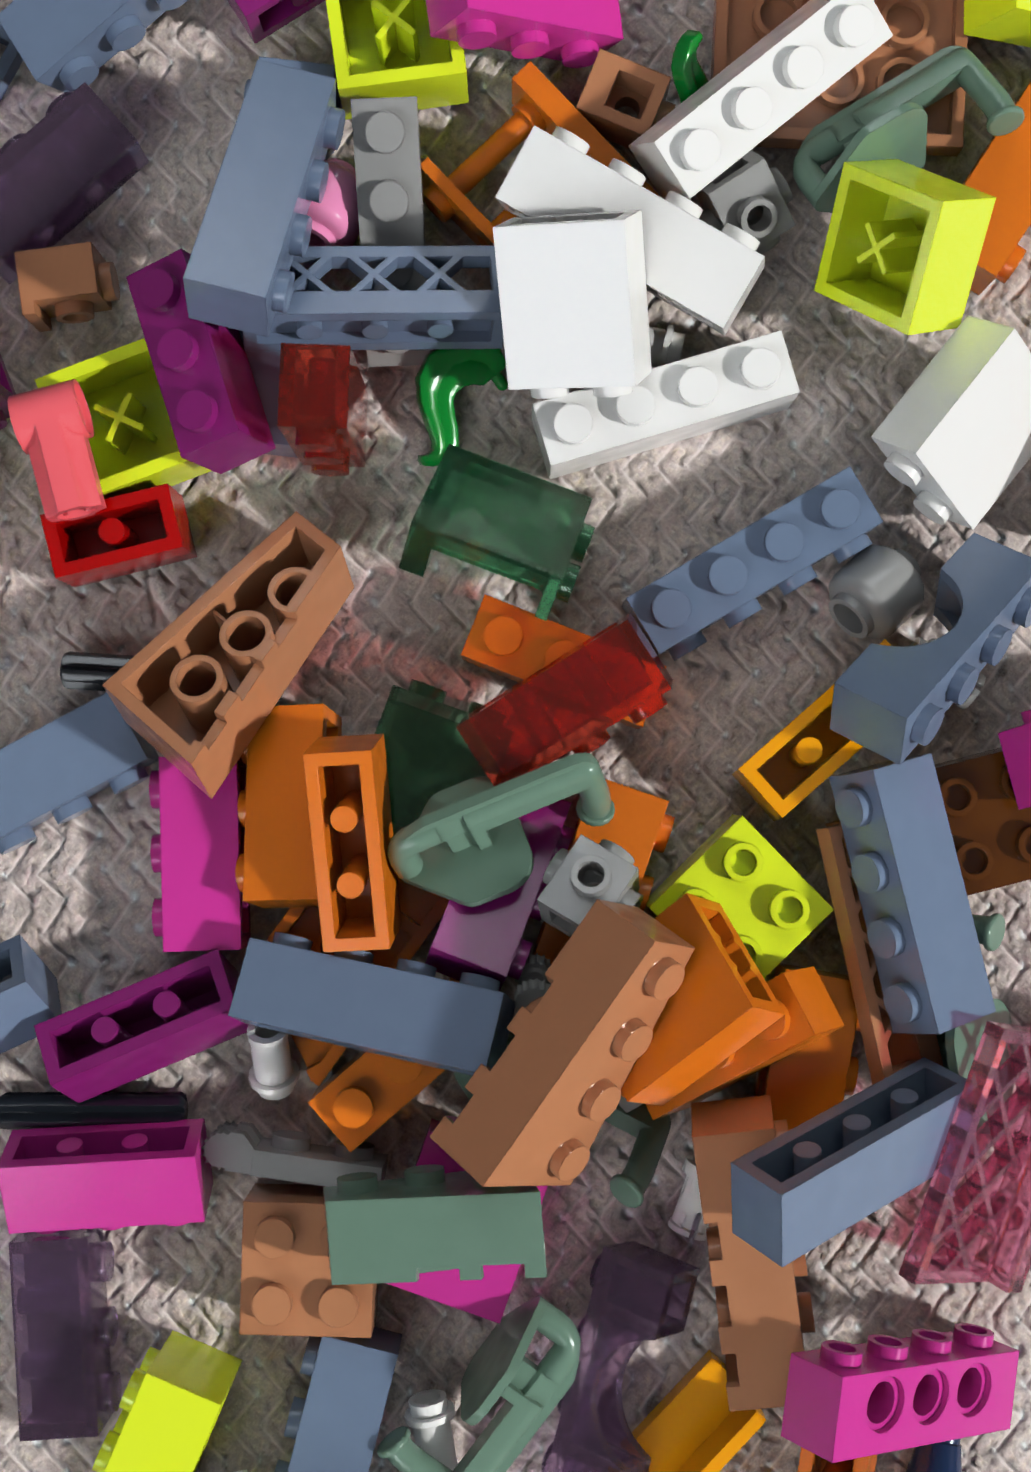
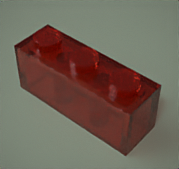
(323, 407)
(568, 703)

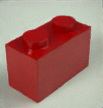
(126, 537)

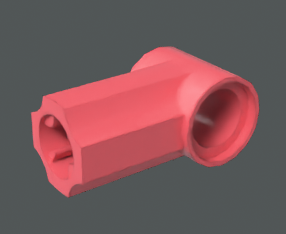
(55, 431)

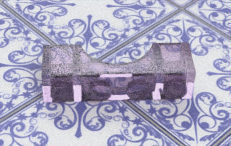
(633, 1300)

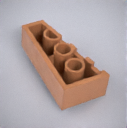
(233, 652)
(569, 1053)
(755, 1297)

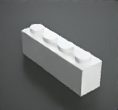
(758, 93)
(685, 258)
(667, 405)

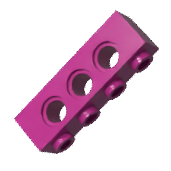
(899, 1392)

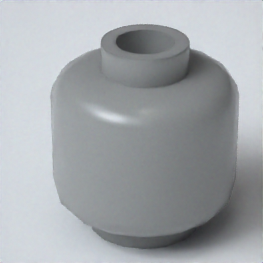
(876, 592)

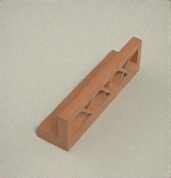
(884, 1050)

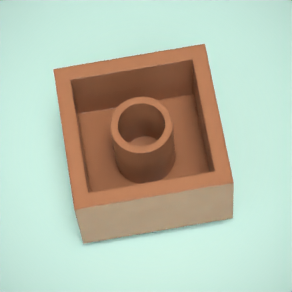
(288, 1270)

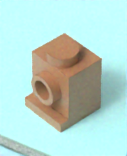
(622, 83)
(65, 284)

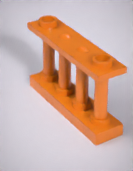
(535, 103)

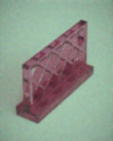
(997, 1235)

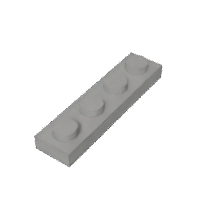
(390, 192)

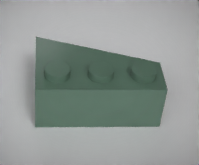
(429, 1225)

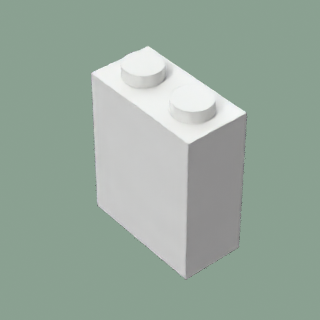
(573, 302)
(963, 424)

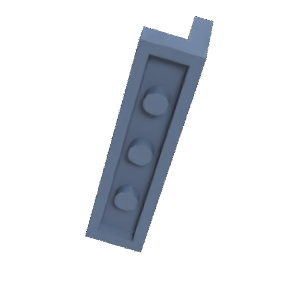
(389, 315)

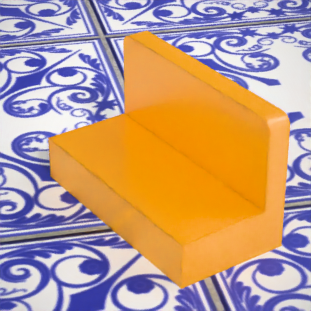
(694, 1425)

